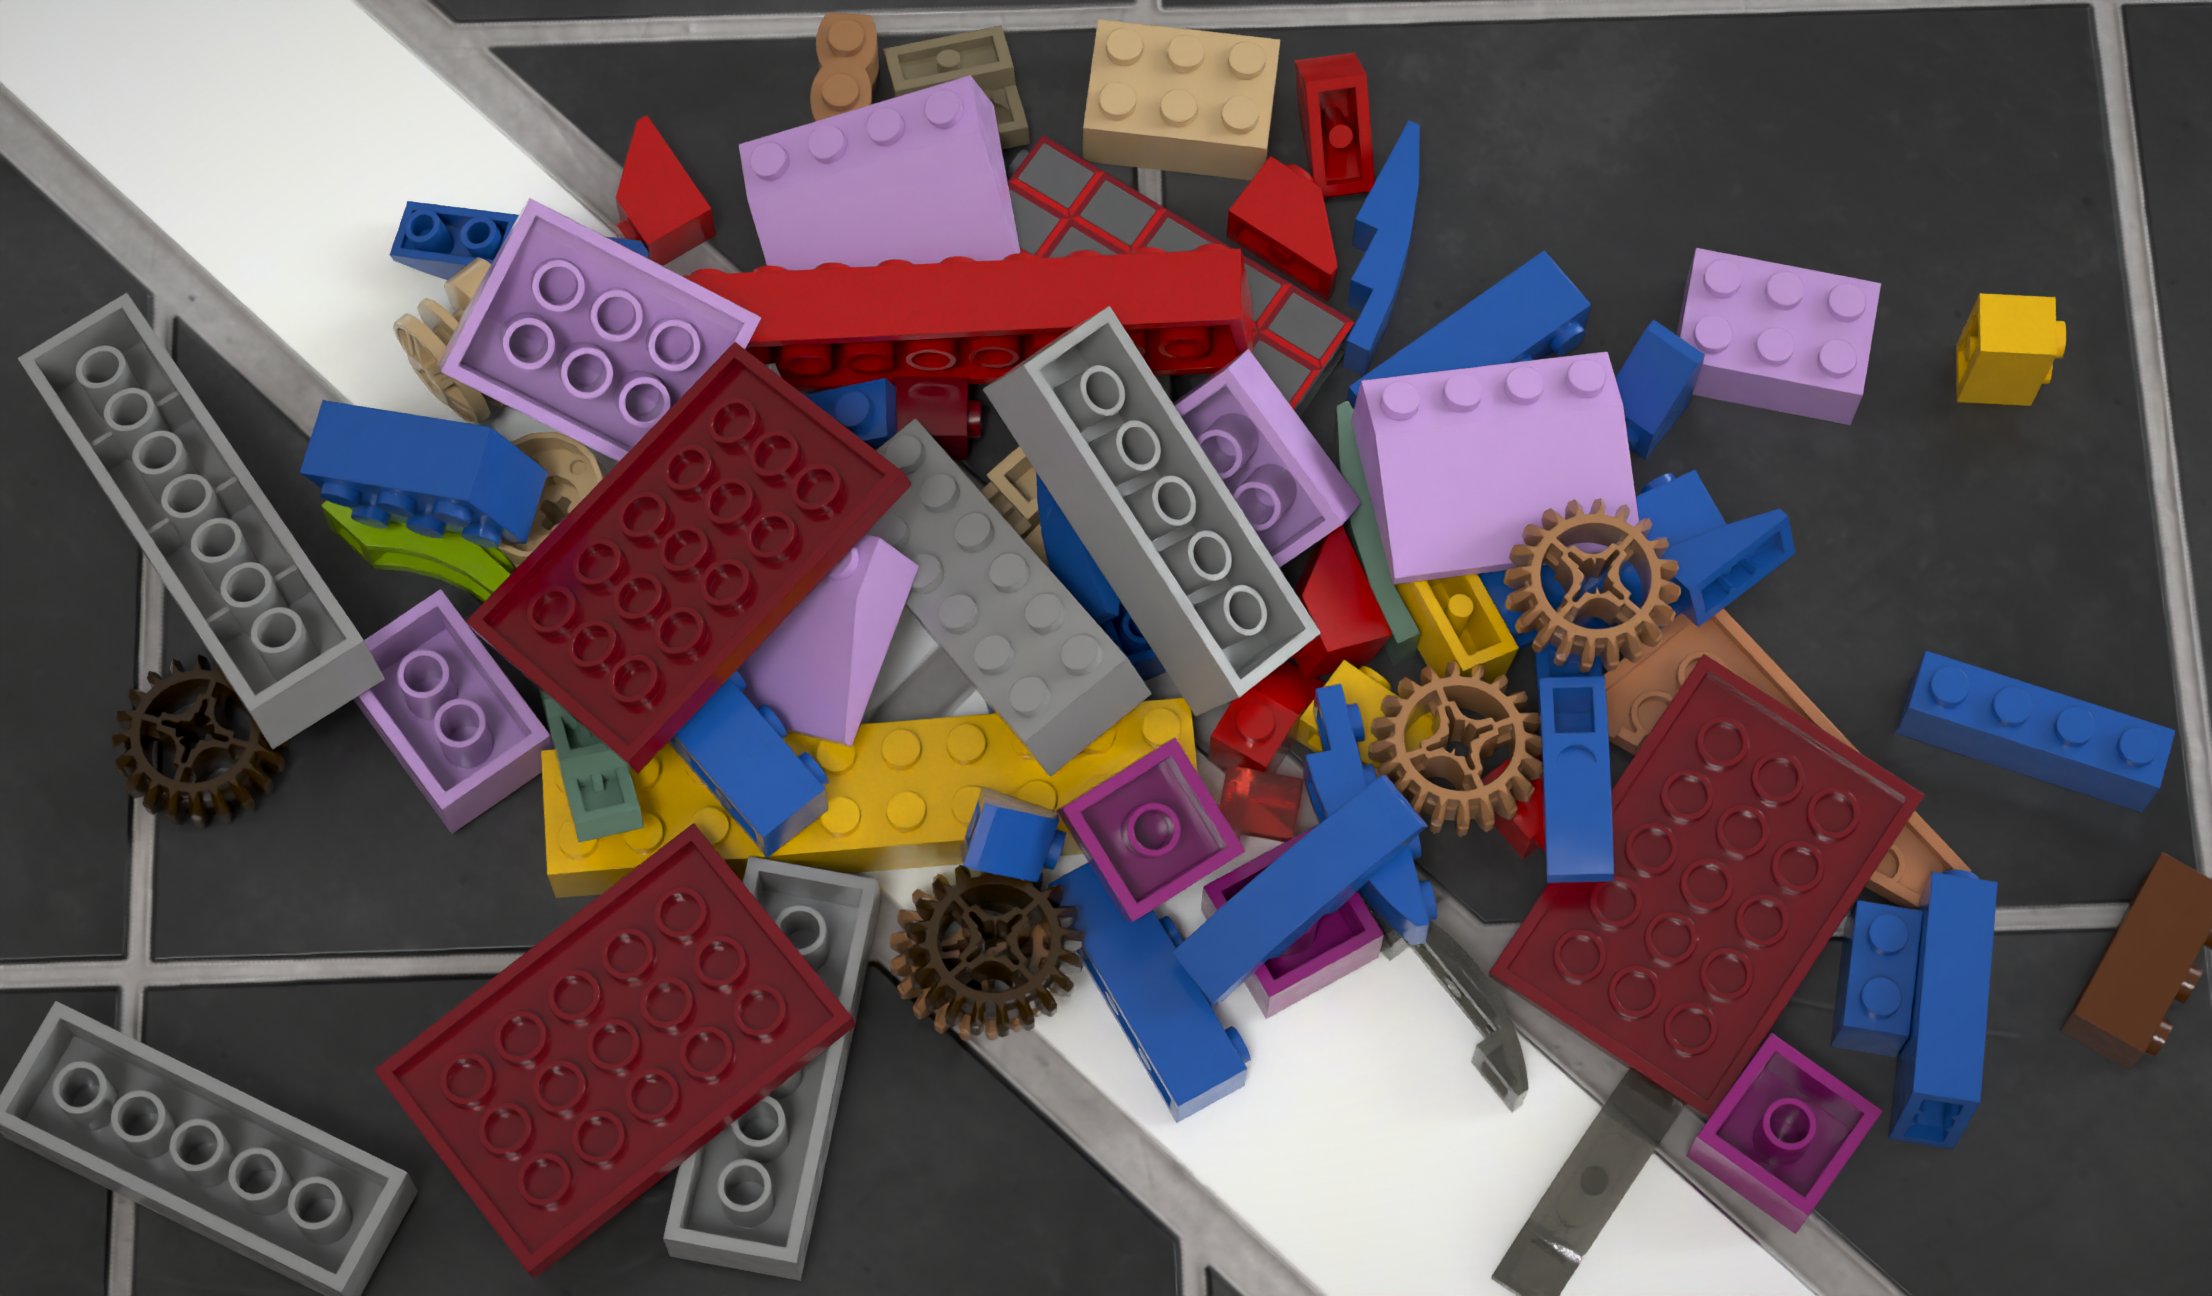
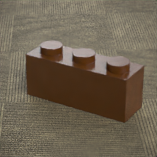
(2145, 965)

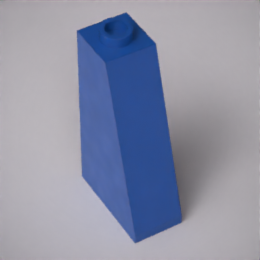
(1944, 1055)

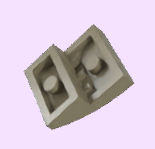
(951, 57)

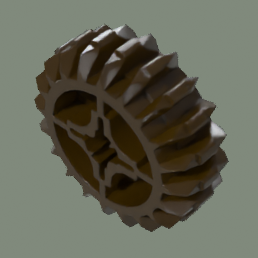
(189, 789)
(974, 967)

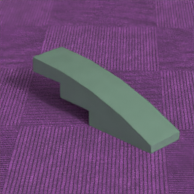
(1367, 543)
(593, 778)

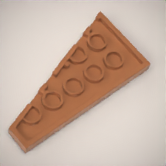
(1644, 689)

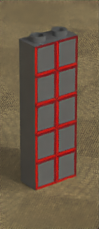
(1074, 206)

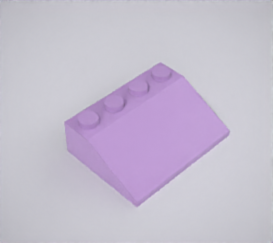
(885, 184)
(588, 332)
(1482, 453)
(831, 647)

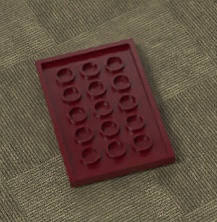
(688, 555)
(1730, 876)
(614, 1049)

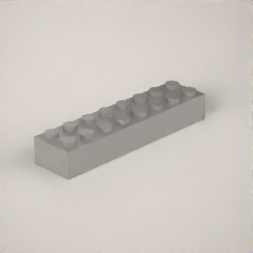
(202, 521)

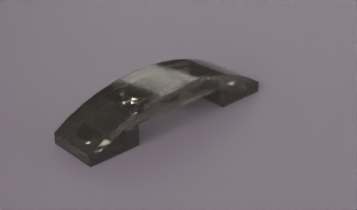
(1500, 1053)
(1588, 1188)

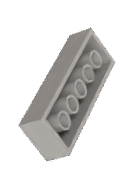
(1152, 512)
(1002, 610)
(204, 1154)
(757, 1183)

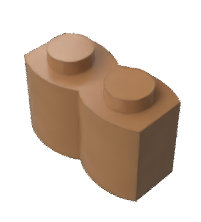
(845, 65)

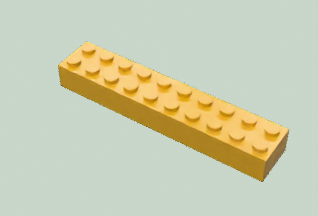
(891, 797)

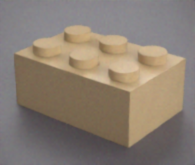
(1180, 99)

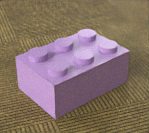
(1779, 335)
(1267, 458)
(451, 713)

